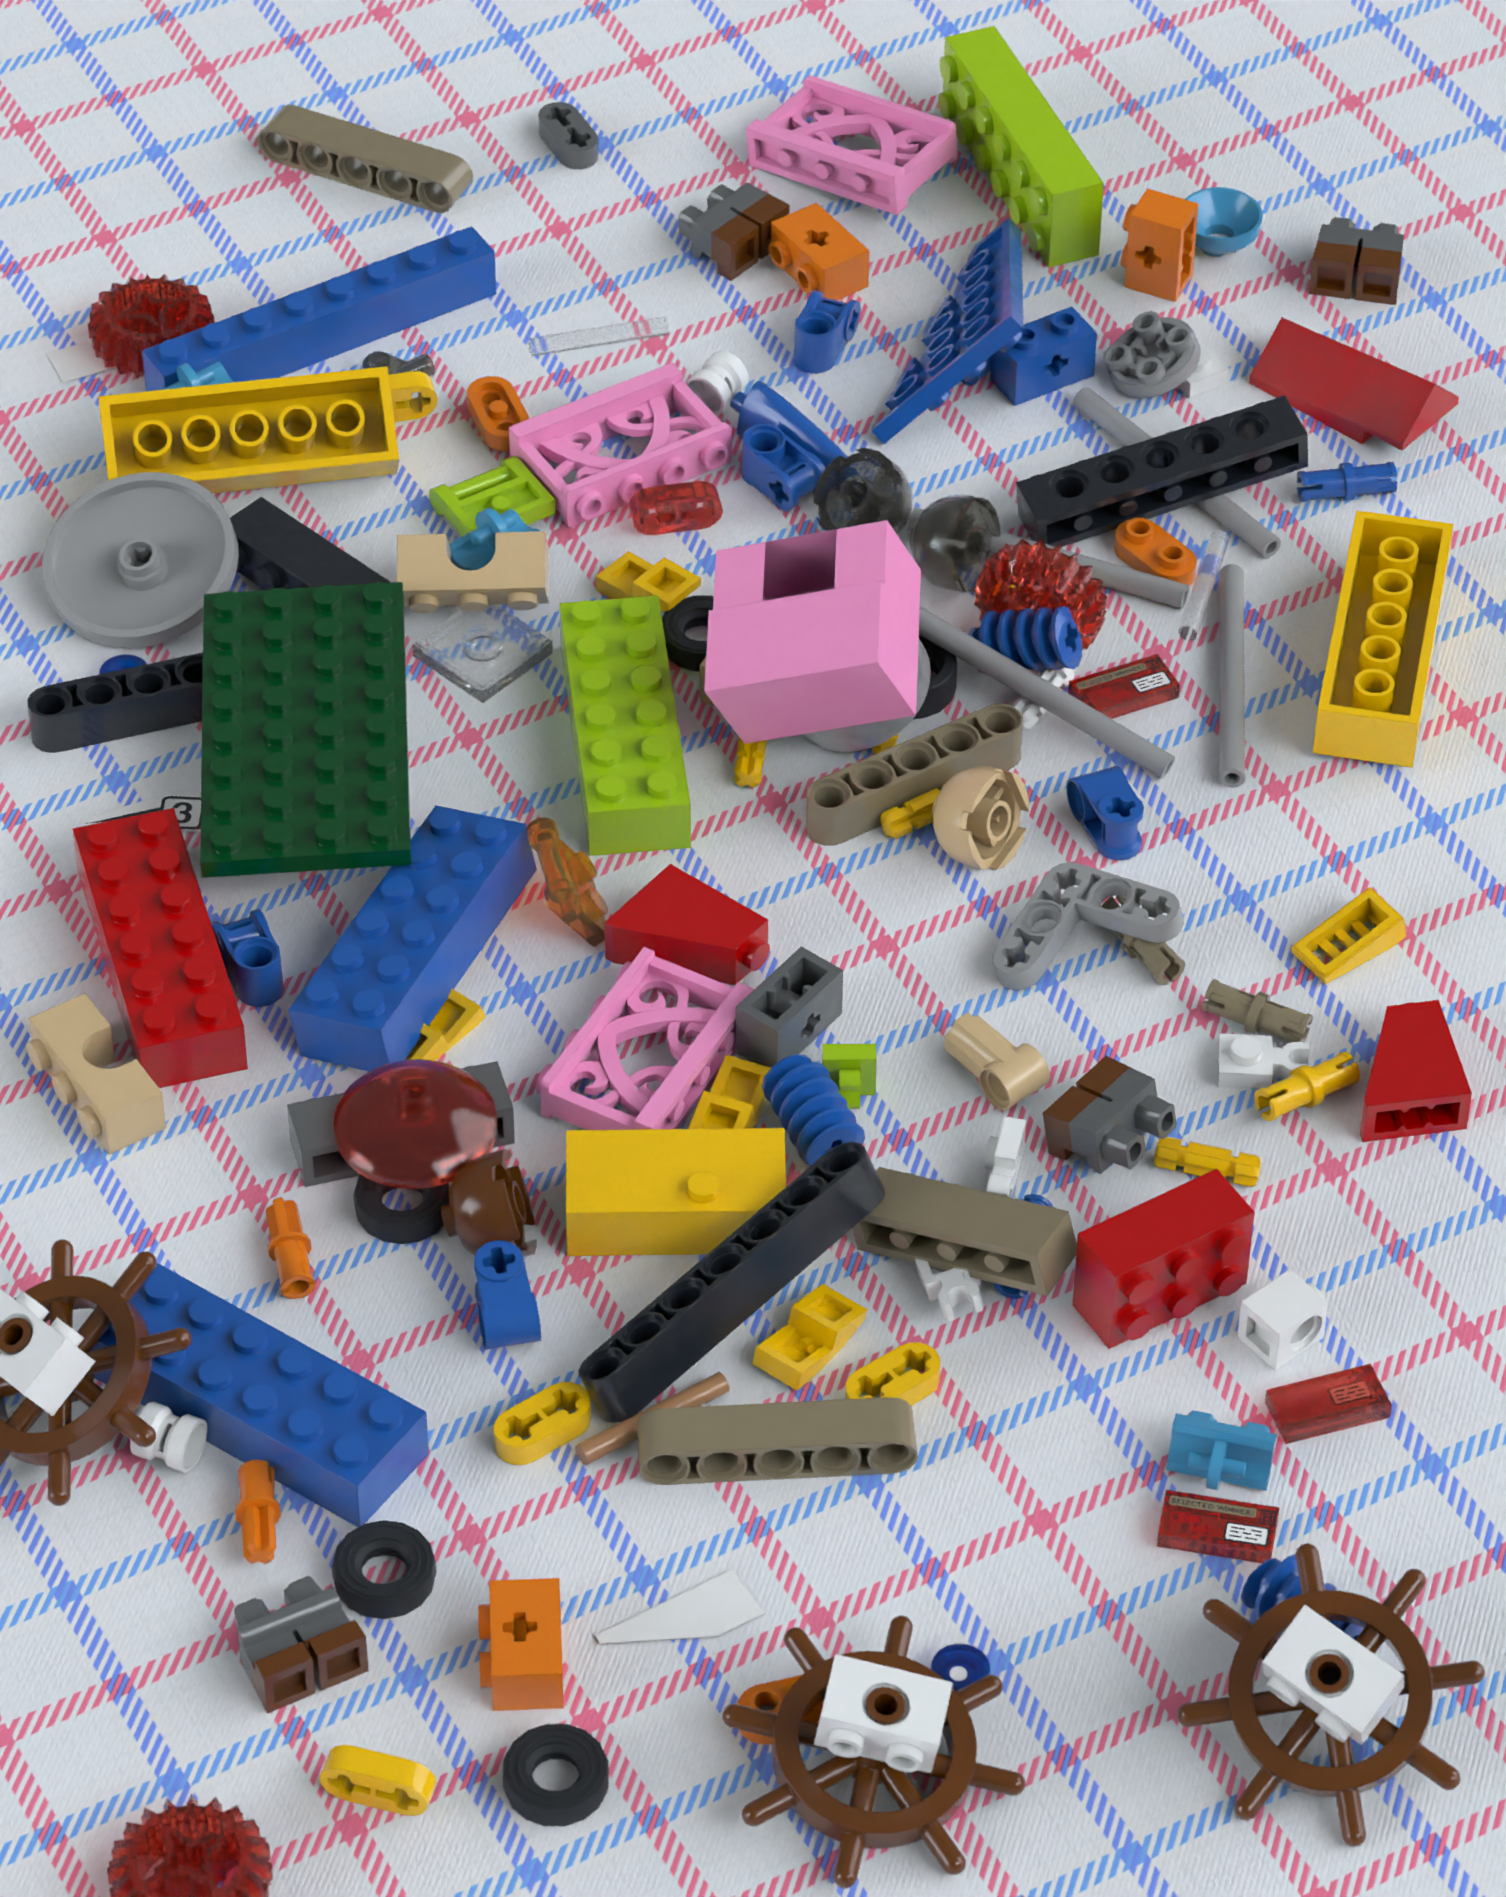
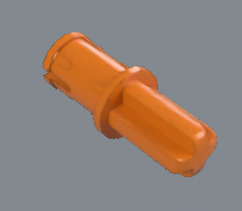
(290, 1249)
(257, 1511)

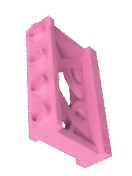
(859, 175)
(631, 408)
(623, 1017)

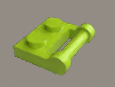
(500, 489)

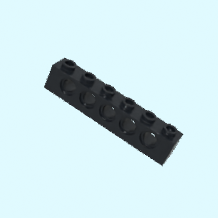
(1163, 473)

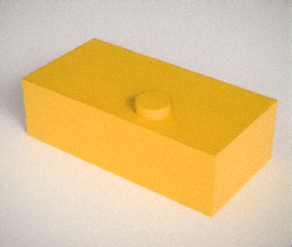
(667, 1187)

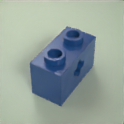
(1046, 358)

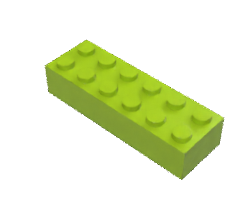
(1021, 146)
(624, 726)

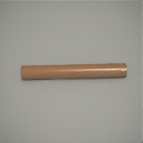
(626, 1432)

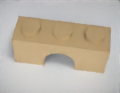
(513, 576)
(110, 1103)

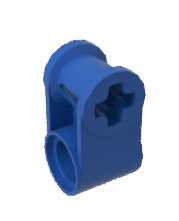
(823, 331)
(777, 464)
(1107, 811)
(251, 959)
(504, 1297)

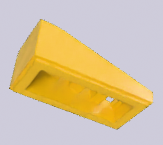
(1365, 907)

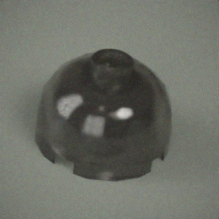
(863, 491)
(954, 541)

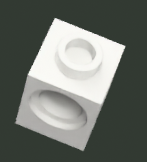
(1283, 1319)

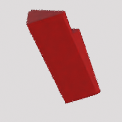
(1348, 387)

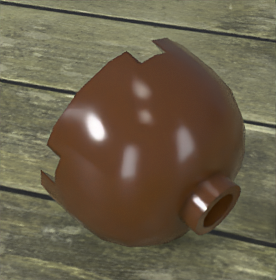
(489, 1204)

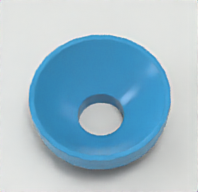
(1226, 213)

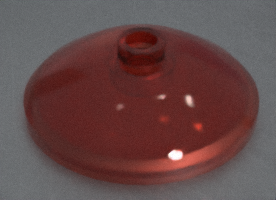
(414, 1123)

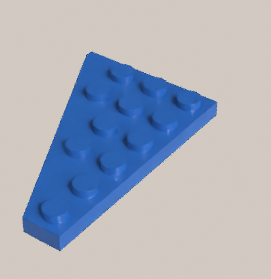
(964, 330)

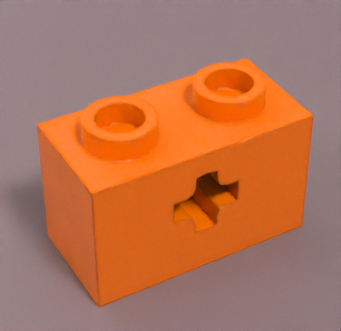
(1160, 244)
(819, 253)
(524, 1644)

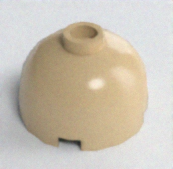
(980, 816)

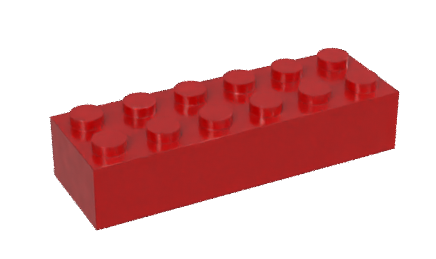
(160, 948)

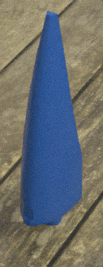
(768, 407)

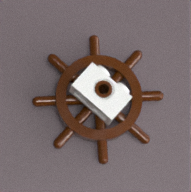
(58, 1368)
(1336, 1686)
(880, 1721)

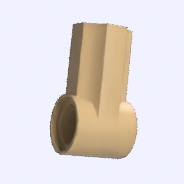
(1003, 1070)

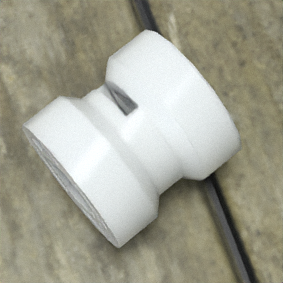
(719, 380)
(177, 1438)

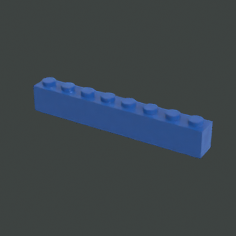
(335, 313)

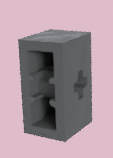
(789, 1008)

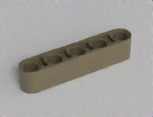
(365, 158)
(857, 795)
(776, 1441)

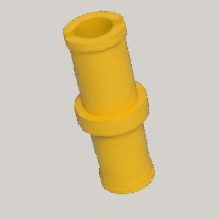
(1306, 1086)

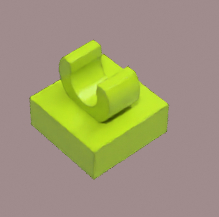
(852, 1070)

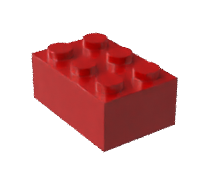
(1163, 1258)

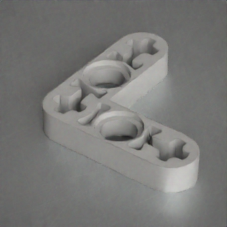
(1085, 905)

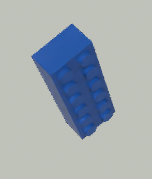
(413, 940)
(278, 1400)

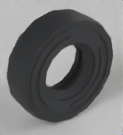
(686, 614)
(397, 1225)
(391, 1598)
(562, 1806)

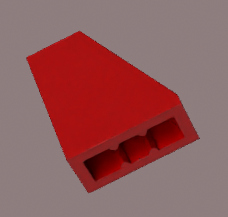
(689, 927)
(1415, 1077)

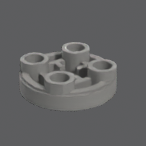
(1152, 356)

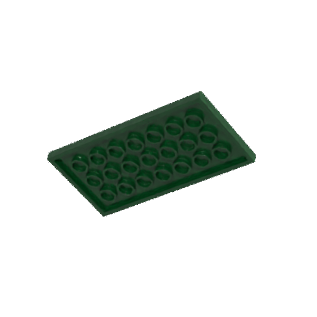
(304, 730)

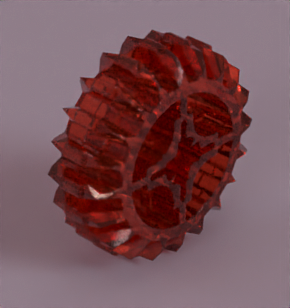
(142, 316)
(1042, 580)
(197, 1853)

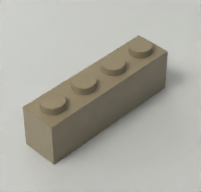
(969, 1231)

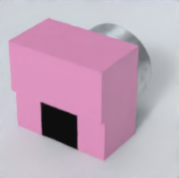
(818, 638)

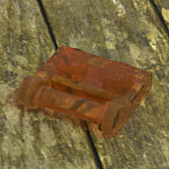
(569, 882)

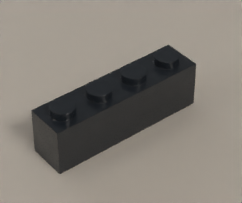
(289, 555)

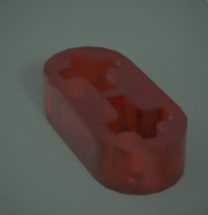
(675, 508)

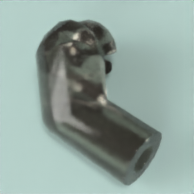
(396, 365)

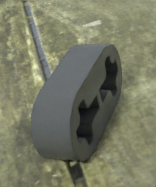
(568, 135)

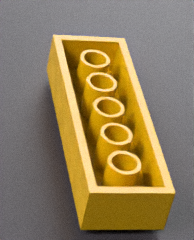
(256, 431)
(1383, 639)

